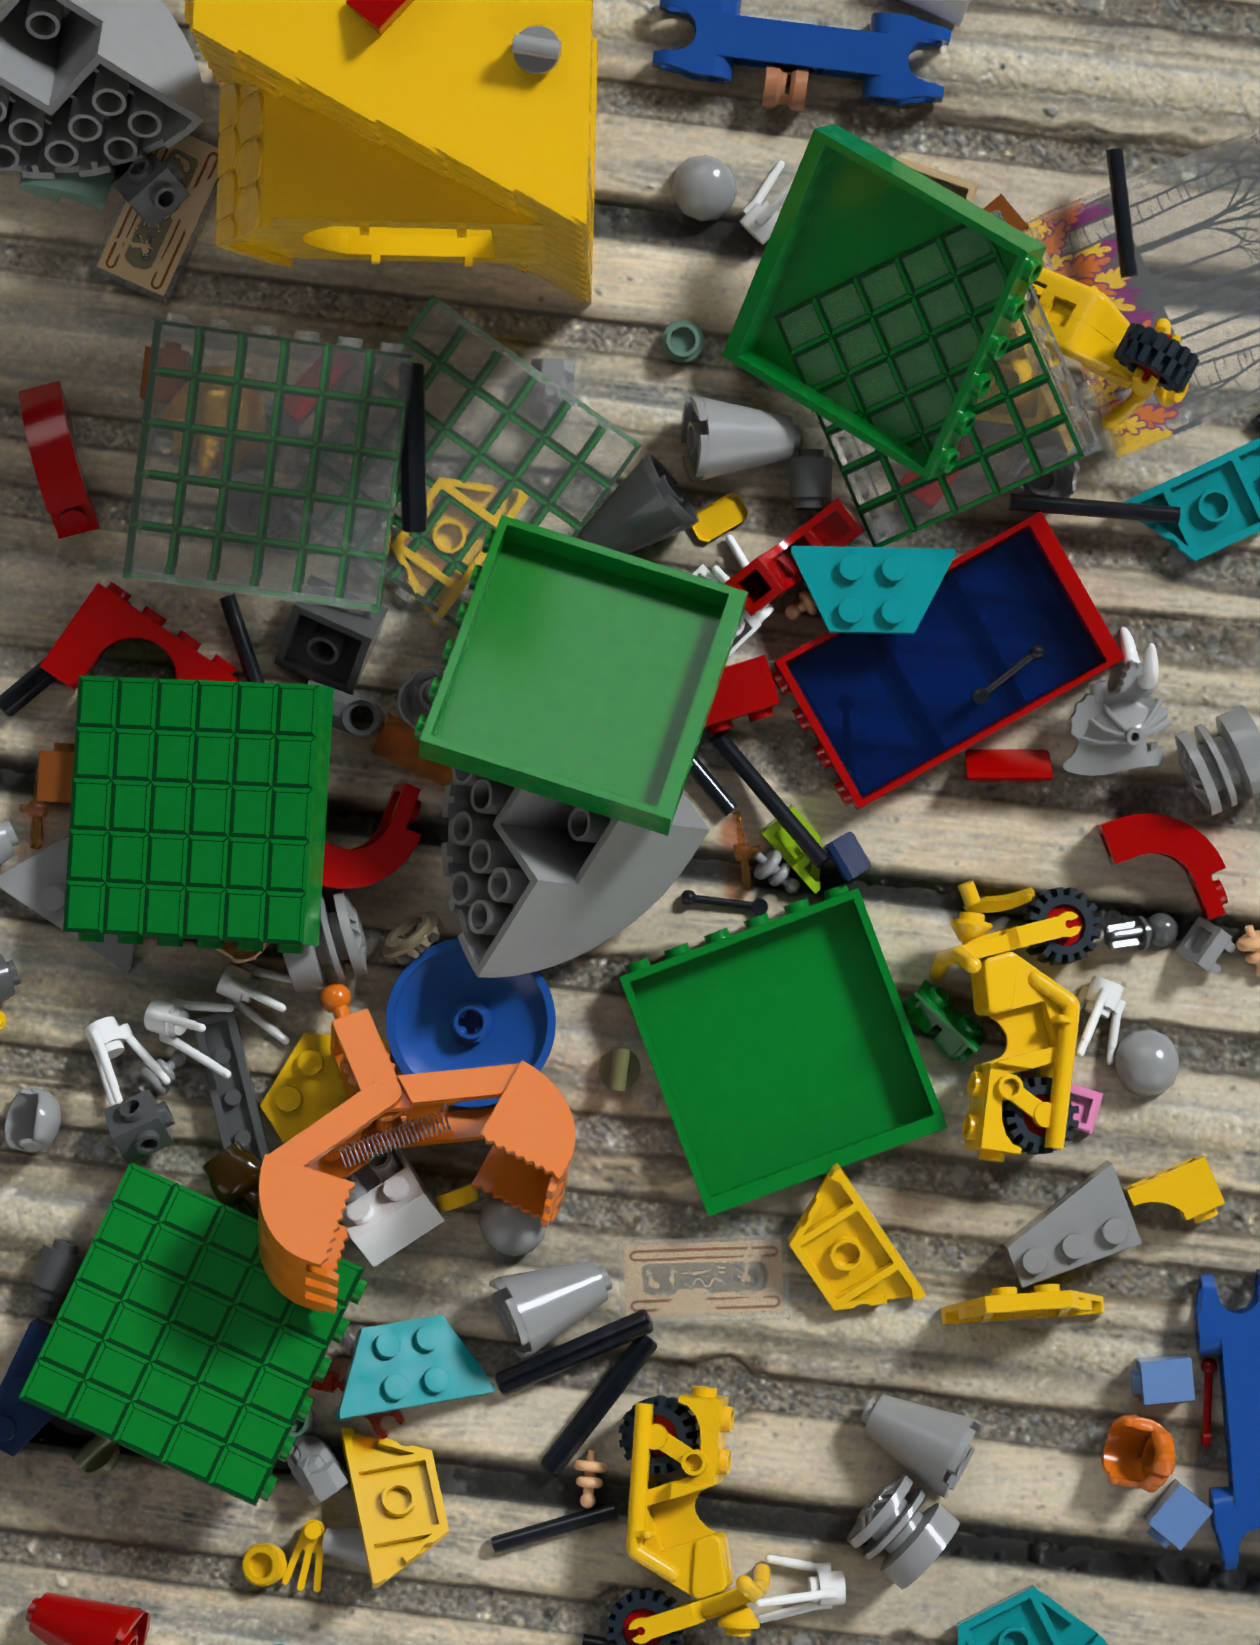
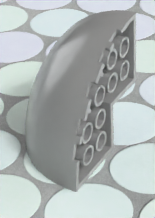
(92, 85)
(549, 877)

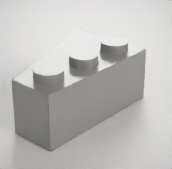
(1075, 1230)

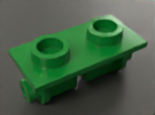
(959, 1034)

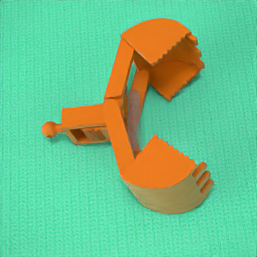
(305, 1177)

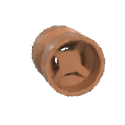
(775, 88)

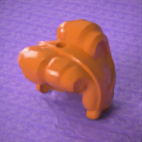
(1138, 1453)

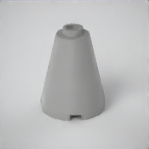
(733, 438)
(547, 1302)
(923, 1439)

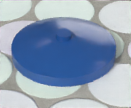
(454, 1020)

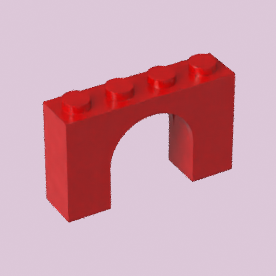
(109, 619)

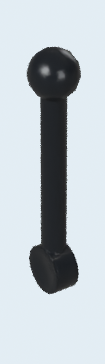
(981, 695)
(758, 906)

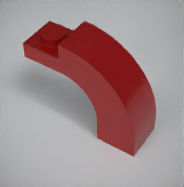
(56, 459)
(776, 571)
(1175, 839)
(383, 851)

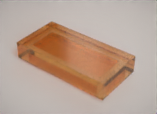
(398, 746)

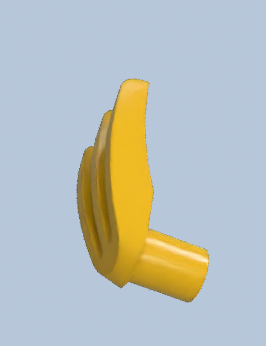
(992, 904)
(311, 1542)

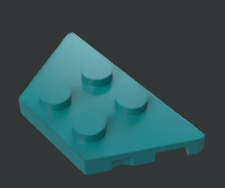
(1215, 502)
(872, 586)
(409, 1368)
(1026, 1619)

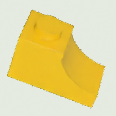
(1185, 1186)

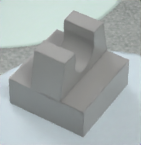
(1205, 944)

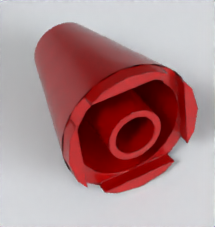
(82, 1621)

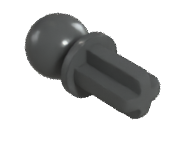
(1159, 929)

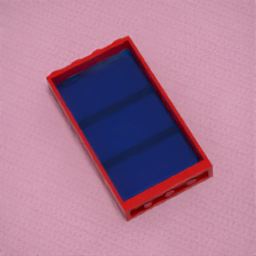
(904, 700)

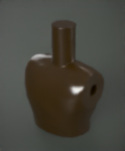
(235, 1177)

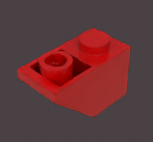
(743, 691)

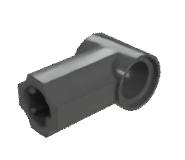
(344, 709)

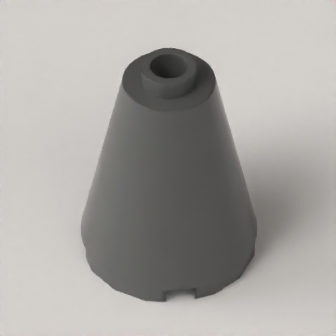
(641, 510)

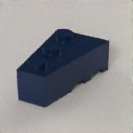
(17, 1418)

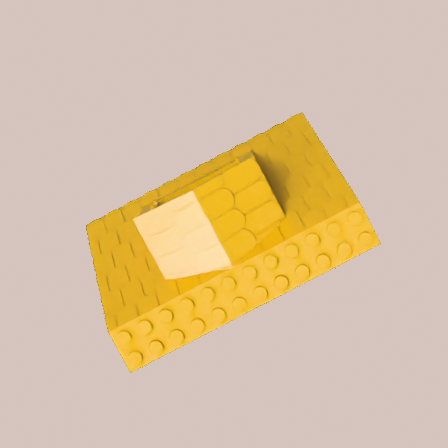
(404, 137)

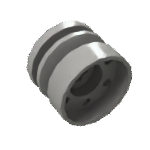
(1222, 761)
(339, 940)
(899, 1528)

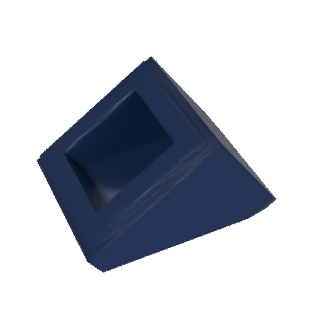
(848, 856)

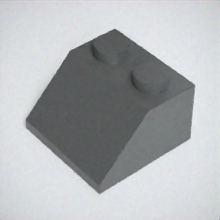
(329, 643)

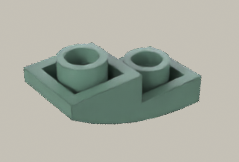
(85, 190)

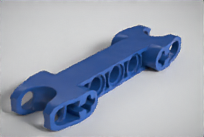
(871, 56)
(1236, 1341)

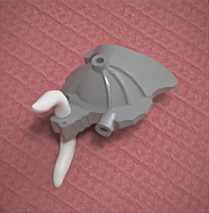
(1115, 724)

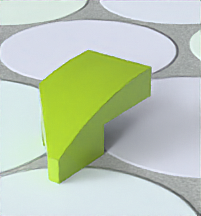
(791, 852)

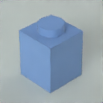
(1163, 1379)
(1176, 1516)

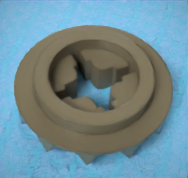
(412, 937)

